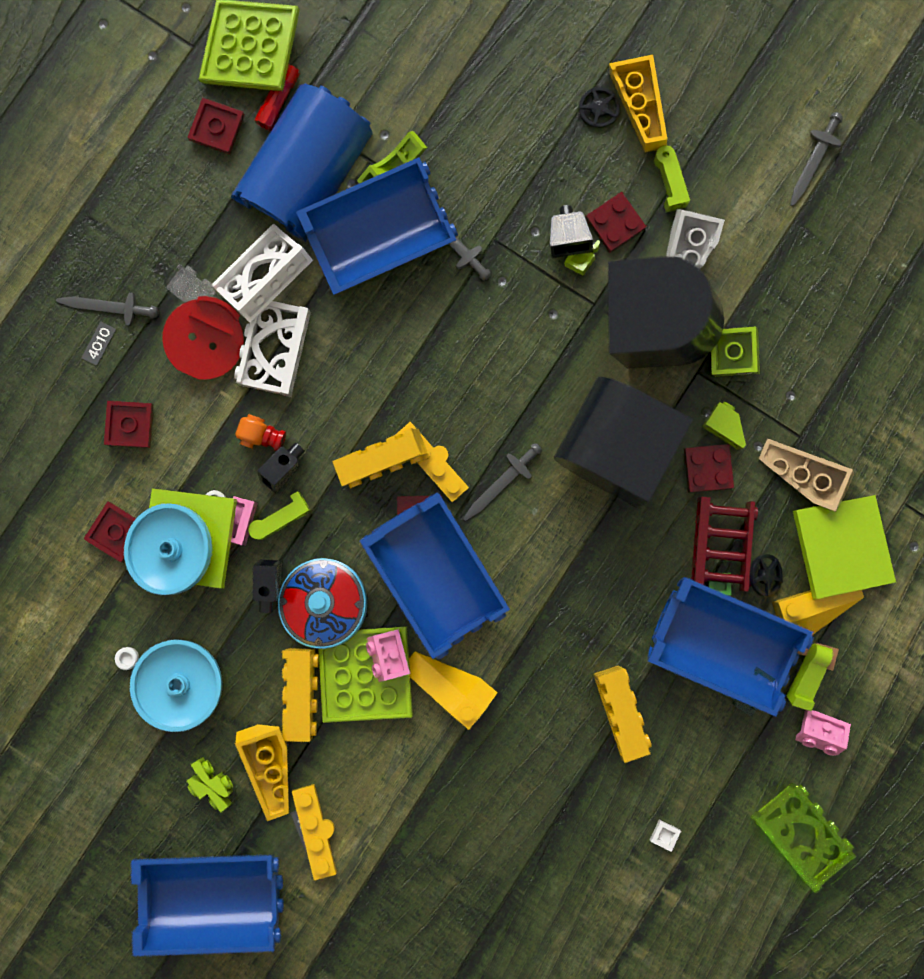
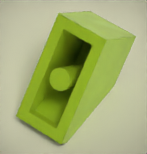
(726, 425)

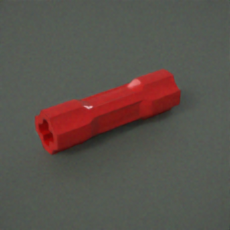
(270, 109)

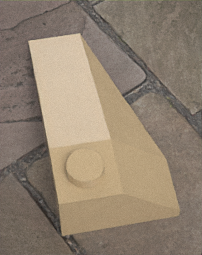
(812, 476)

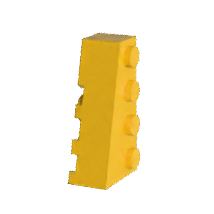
(640, 95)

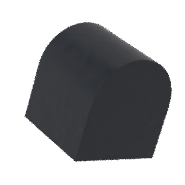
(661, 312)
(622, 440)

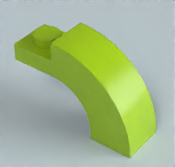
(407, 150)

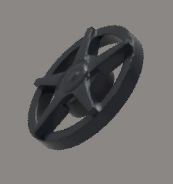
(599, 107)
(766, 575)

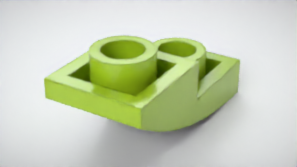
(219, 783)
(200, 789)

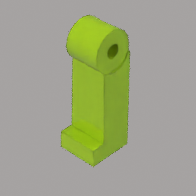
(673, 179)
(264, 528)
(810, 677)

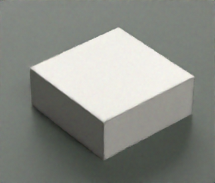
(665, 835)

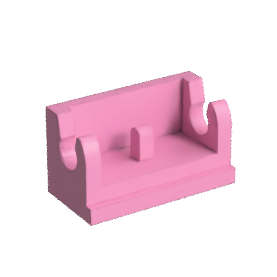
(243, 517)

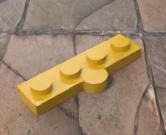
(438, 469)
(315, 832)

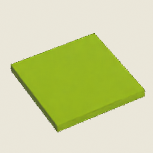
(249, 44)
(218, 516)
(844, 547)
(350, 687)

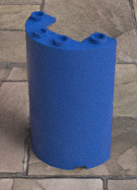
(304, 157)
(376, 225)
(434, 575)
(723, 642)
(207, 905)

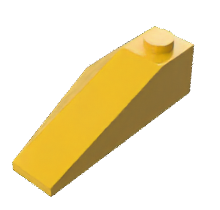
(815, 613)
(455, 690)
(265, 761)

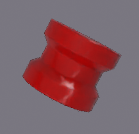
(273, 438)

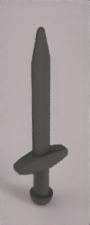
(824, 140)
(468, 257)
(128, 308)
(518, 466)

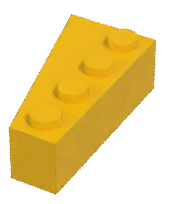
(380, 457)
(299, 694)
(622, 713)

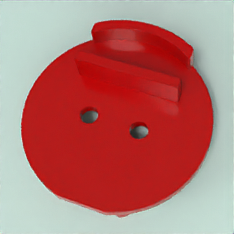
(210, 322)

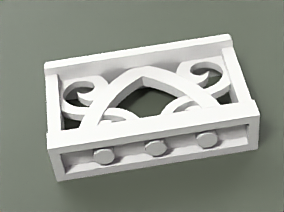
(281, 273)
(288, 373)

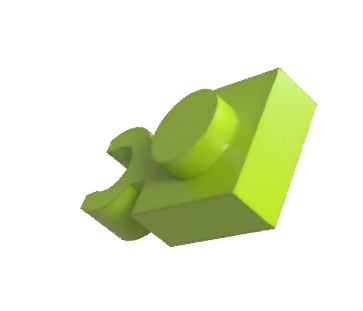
(581, 262)

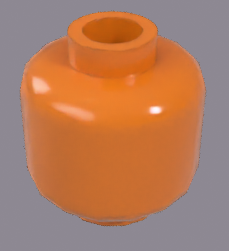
(251, 431)

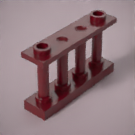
(702, 553)

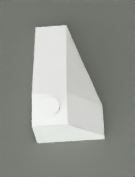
(694, 236)

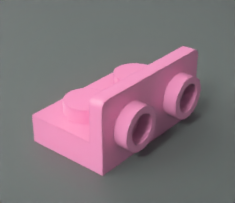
(387, 655)
(824, 733)

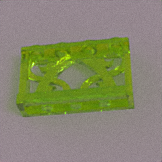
(807, 867)

